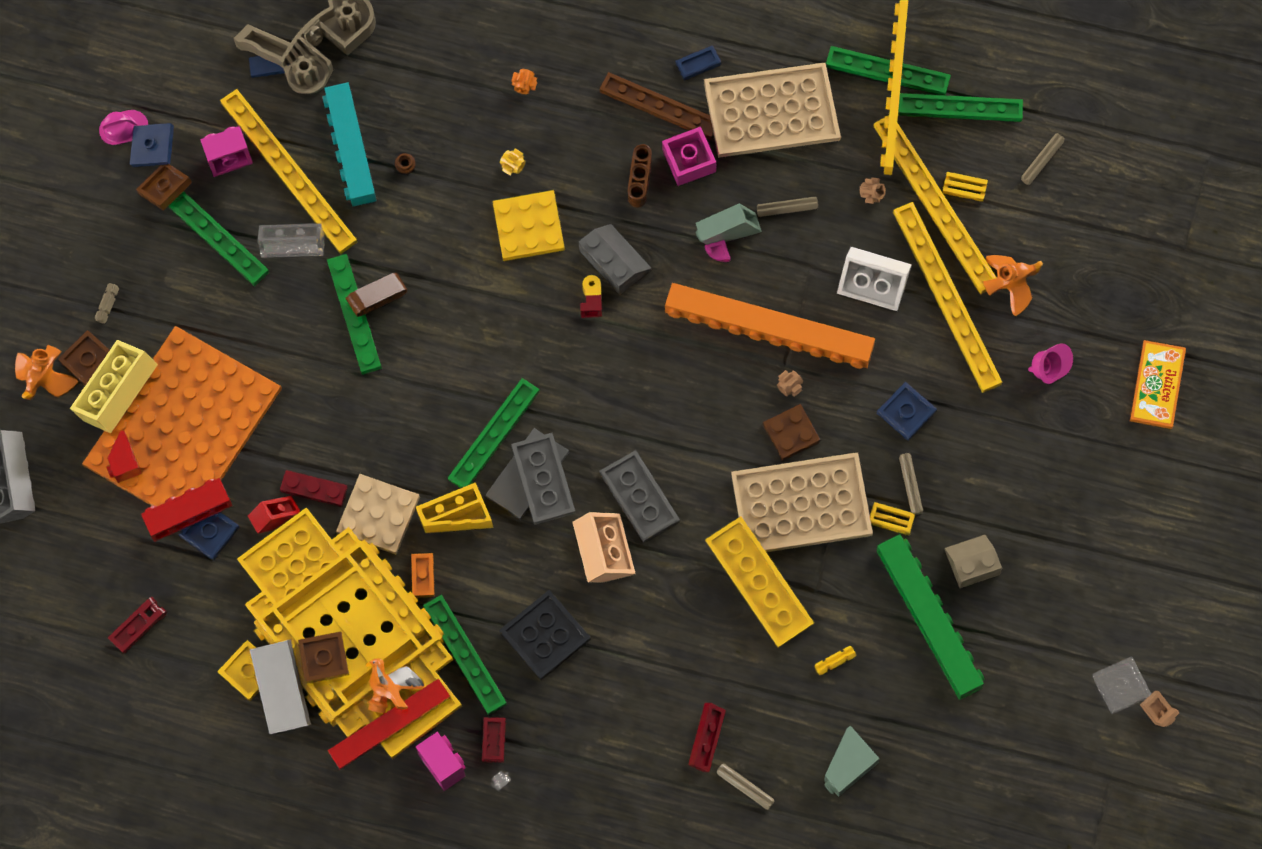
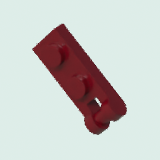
(137, 625)

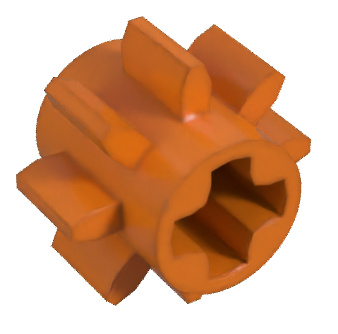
(524, 81)

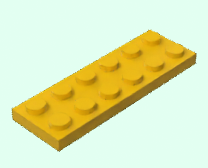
(759, 581)

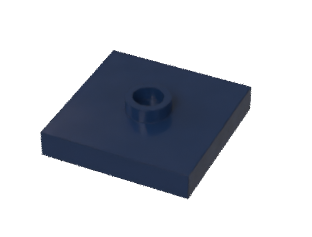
(151, 145)
(906, 411)
(210, 534)

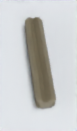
(1042, 159)
(787, 206)
(911, 484)
(745, 786)

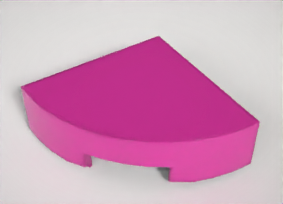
(718, 251)

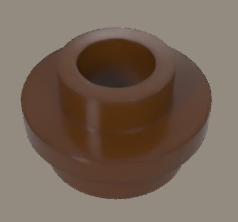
(405, 158)

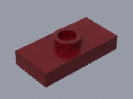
(493, 739)

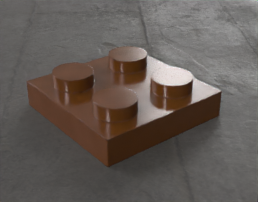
(164, 186)
(84, 357)
(791, 432)
(323, 657)

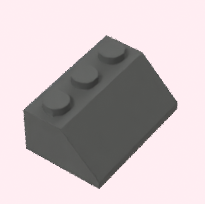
(613, 257)

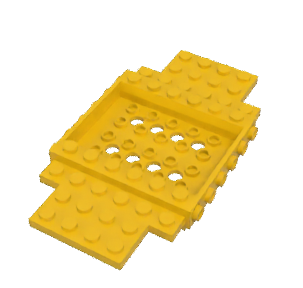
(307, 577)

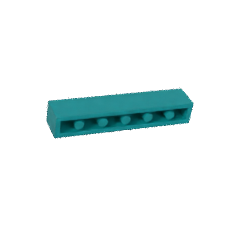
(350, 144)

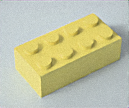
(113, 386)

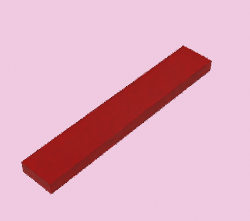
(388, 724)

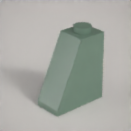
(728, 225)
(849, 763)

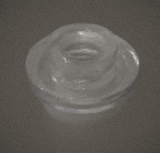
(500, 780)

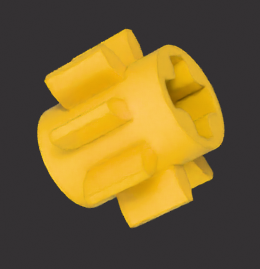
(512, 161)

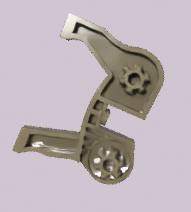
(343, 24)

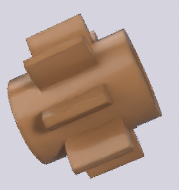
(872, 190)
(790, 383)

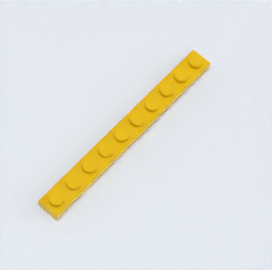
(894, 83)
(288, 171)
(939, 208)
(947, 297)

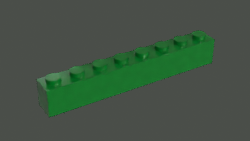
(930, 617)

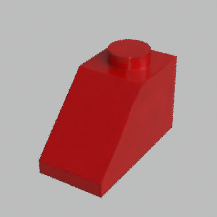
(122, 460)
(273, 513)

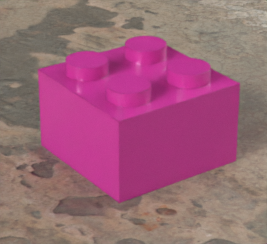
(226, 151)
(689, 156)
(441, 762)

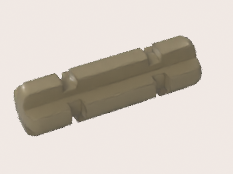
(106, 303)

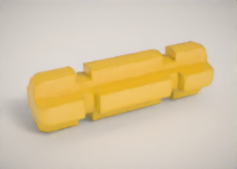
(835, 660)

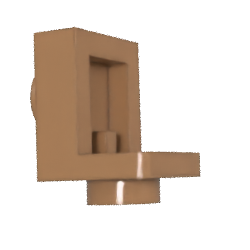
(1159, 710)

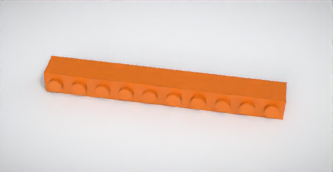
(769, 325)

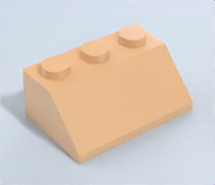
(603, 547)

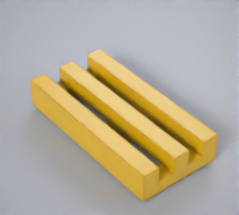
(966, 179)
(889, 526)

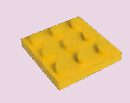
(528, 225)

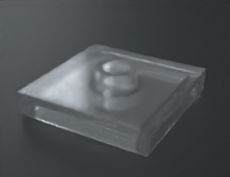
(1121, 685)

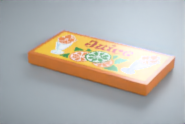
(1157, 384)

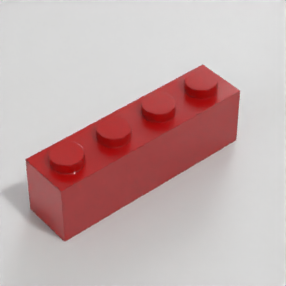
(186, 509)

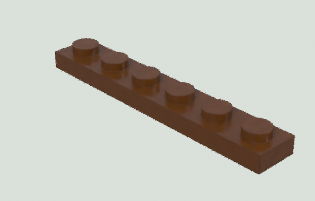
(656, 104)

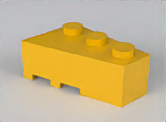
(455, 511)

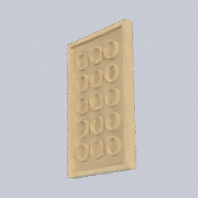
(772, 110)
(804, 502)

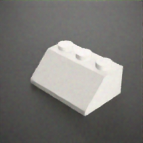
(873, 278)

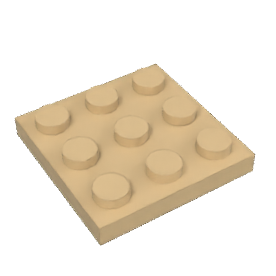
(378, 513)

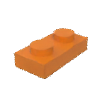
(423, 575)

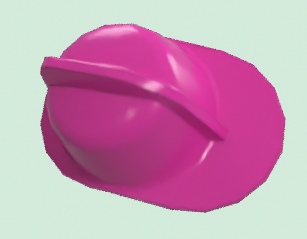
(118, 126)
(1052, 363)

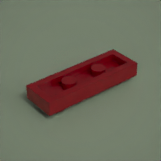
(313, 488)
(707, 737)

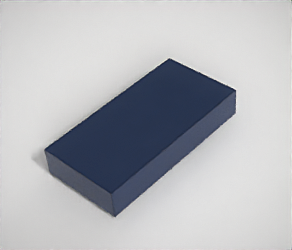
(698, 62)
(263, 67)

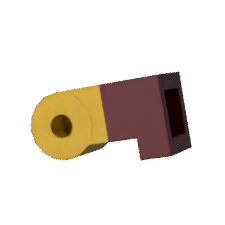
(593, 294)

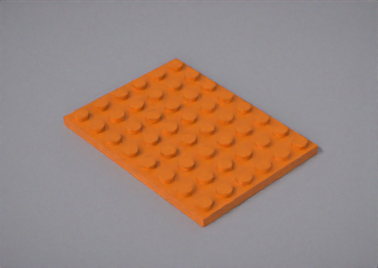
(187, 419)

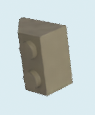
(973, 561)

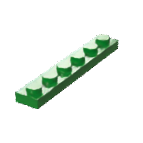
(878, 69)
(960, 107)
(219, 238)
(357, 326)
(494, 434)
(465, 655)

